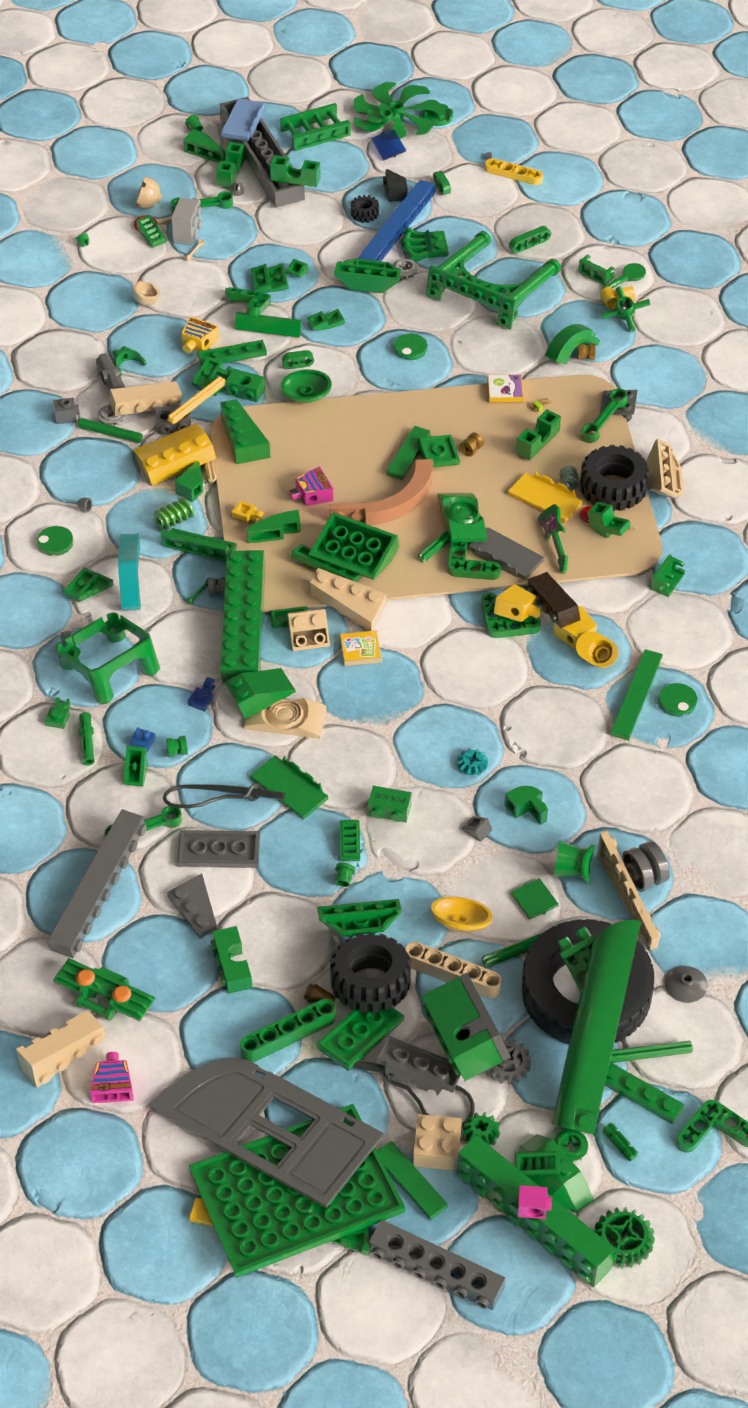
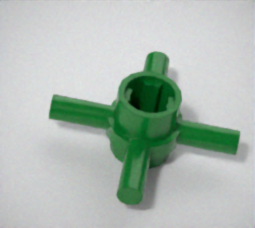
(628, 313)

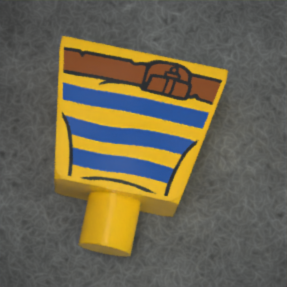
(198, 335)

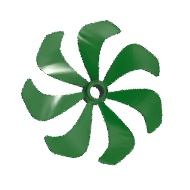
(381, 94)

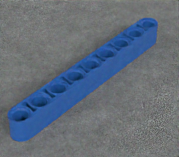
(399, 221)

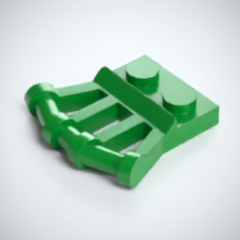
(425, 243)

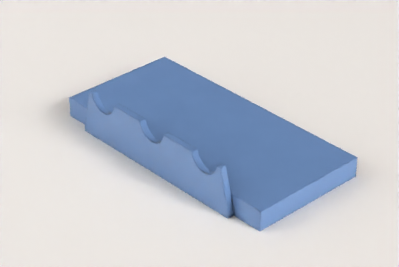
(243, 119)

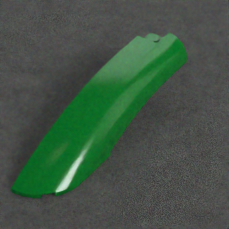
(595, 1027)

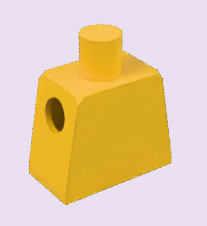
(517, 604)
(572, 632)

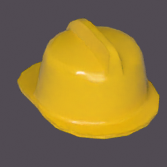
(597, 649)

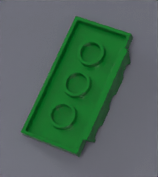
(301, 789)

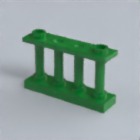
(319, 135)

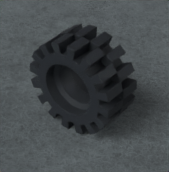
(364, 208)

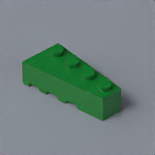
(243, 434)

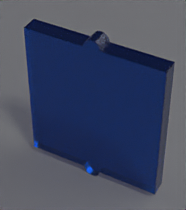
(388, 144)

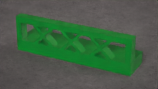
(197, 544)

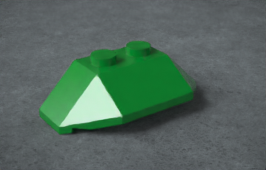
(367, 275)
(360, 917)
(568, 1187)

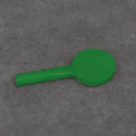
(631, 272)

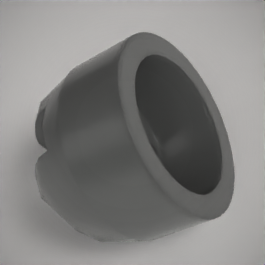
(239, 192)
(84, 504)

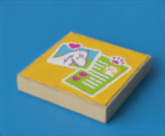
(360, 648)

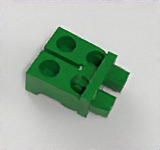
(577, 956)

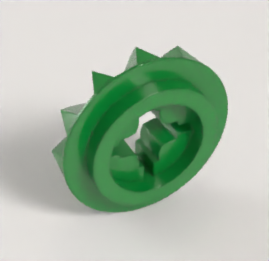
(577, 1139)

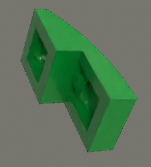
(322, 322)

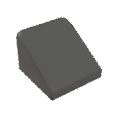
(478, 827)

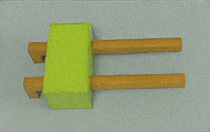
(538, 406)

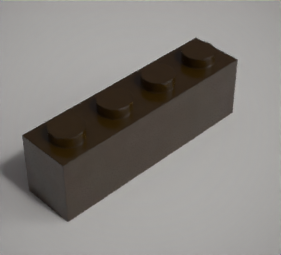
(554, 600)

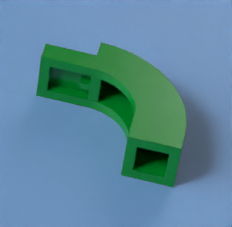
(568, 340)

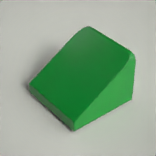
(297, 268)

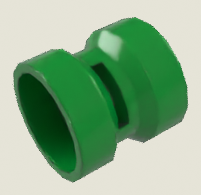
(176, 746)

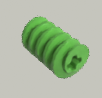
(173, 512)

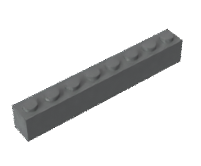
(97, 884)

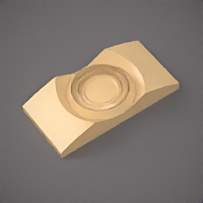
(290, 717)

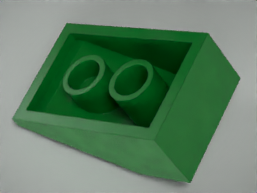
(259, 690)

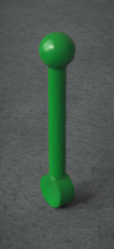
(190, 600)

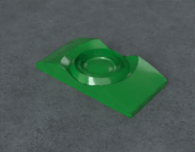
(462, 517)

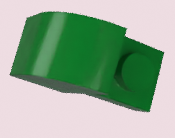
(604, 521)
(524, 800)

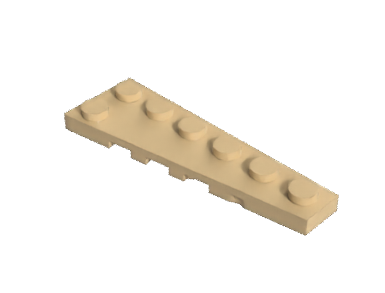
(625, 888)

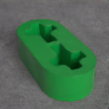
(441, 182)
(297, 359)

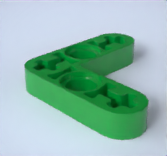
(256, 301)
(461, 562)
(499, 623)
(715, 1119)

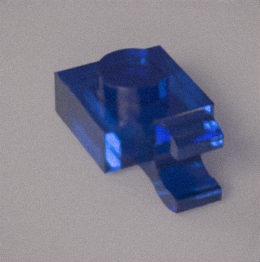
(202, 697)

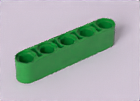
(292, 1022)

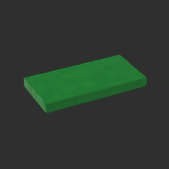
(358, 1035)

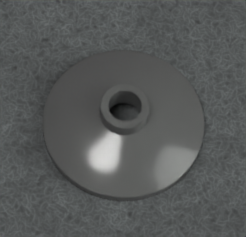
(686, 991)

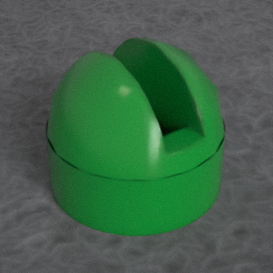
(83, 239)

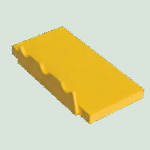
(543, 492)

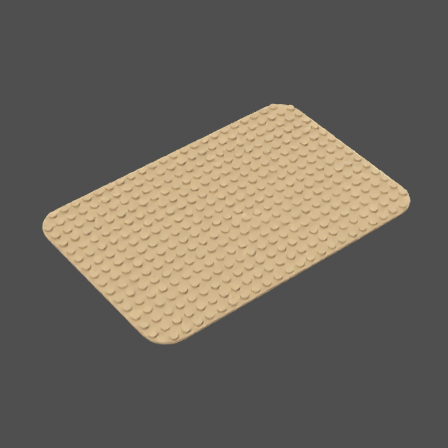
(361, 436)

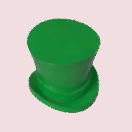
(573, 861)

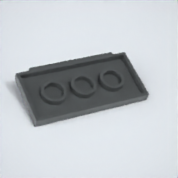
(509, 554)
(418, 1066)

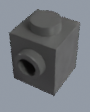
(65, 410)

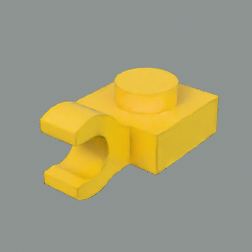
(246, 511)

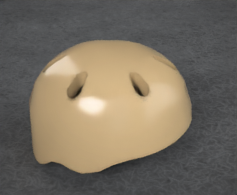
(145, 293)

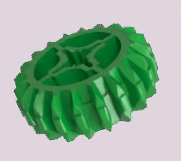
(639, 1246)

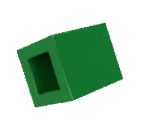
(190, 483)

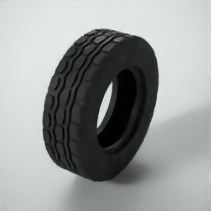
(557, 1013)

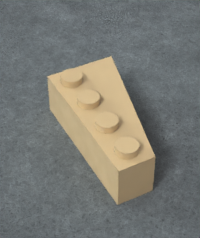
(349, 598)
(60, 1048)

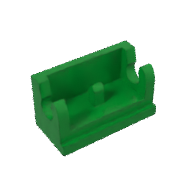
(595, 271)
(668, 576)

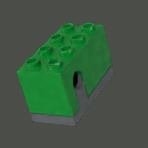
(464, 1027)

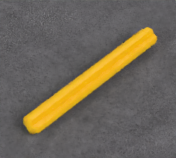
(197, 399)

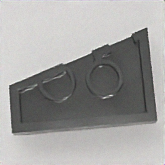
(194, 905)

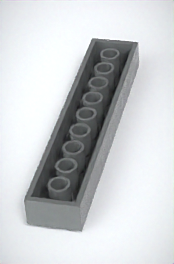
(259, 155)

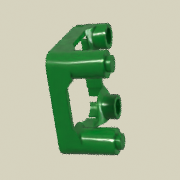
(115, 632)

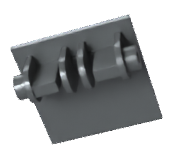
(626, 411)

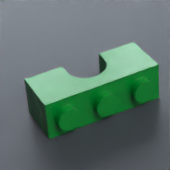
(229, 169)
(283, 172)
(546, 428)
(235, 974)

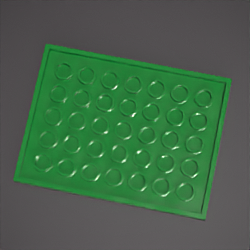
(269, 1222)

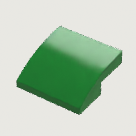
(269, 279)

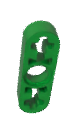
(521, 242)

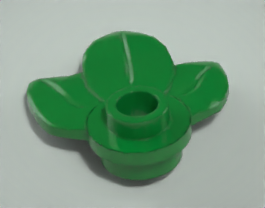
(384, 114)

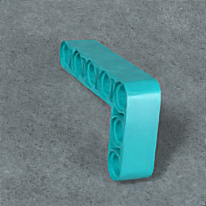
(128, 571)

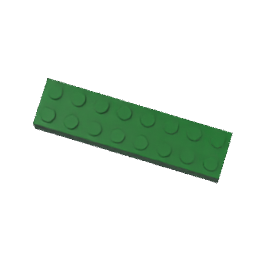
(243, 613)
(559, 1232)

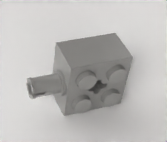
(186, 221)

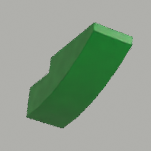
(274, 527)

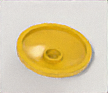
(461, 914)

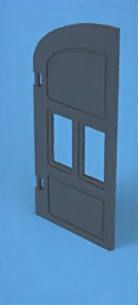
(227, 1098)

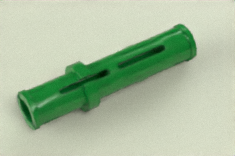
(86, 732)

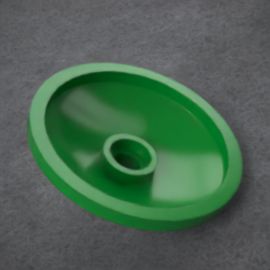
(306, 385)

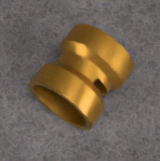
(586, 351)
(471, 444)

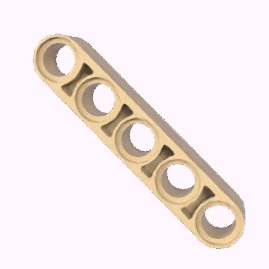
(446, 962)

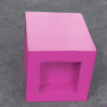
(533, 1202)

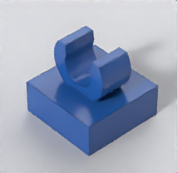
(142, 738)

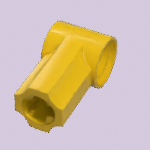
(610, 296)

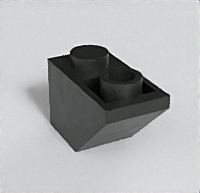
(394, 186)

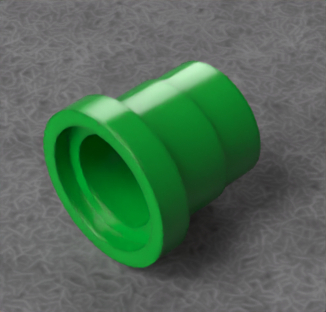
(193, 122)
(344, 874)

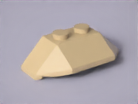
(664, 470)

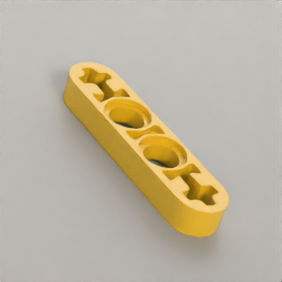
(530, 175)

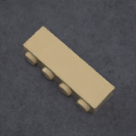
(144, 398)

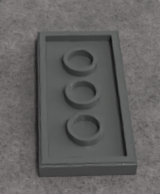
(219, 849)

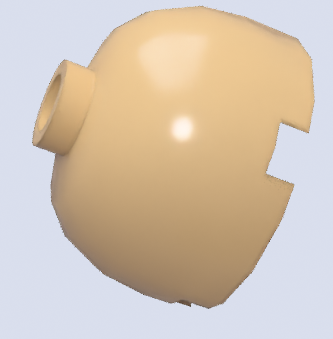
(148, 194)

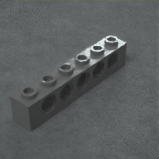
(430, 1254)

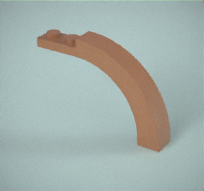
(394, 506)

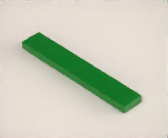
(636, 695)

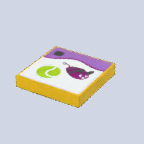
(505, 388)

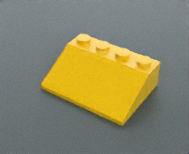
(175, 453)

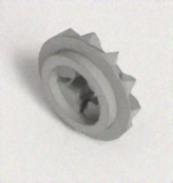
(411, 266)
(105, 412)

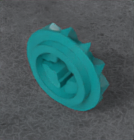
(477, 766)

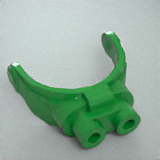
(126, 354)

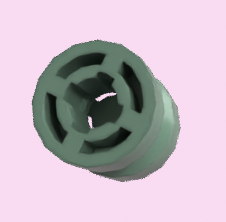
(569, 477)

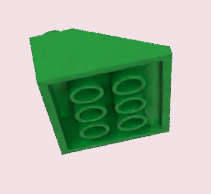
(355, 546)

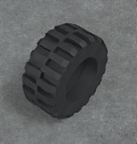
(618, 462)
(375, 992)

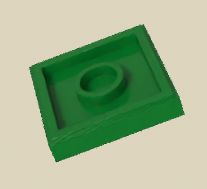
(439, 449)

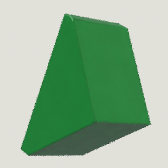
(135, 766)

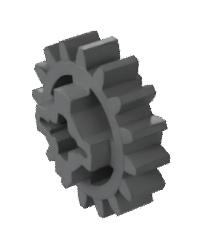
(512, 1068)

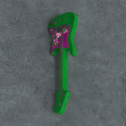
(550, 521)

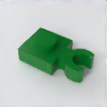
(58, 715)

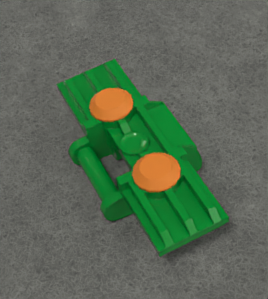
(101, 981)

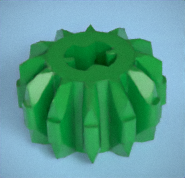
(483, 1127)

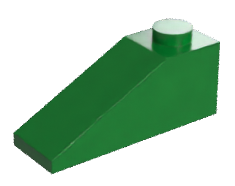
(203, 146)

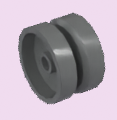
(646, 865)

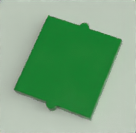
(534, 899)

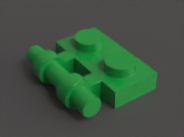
(209, 372)

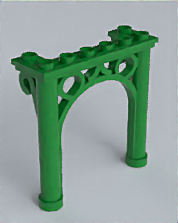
(448, 277)

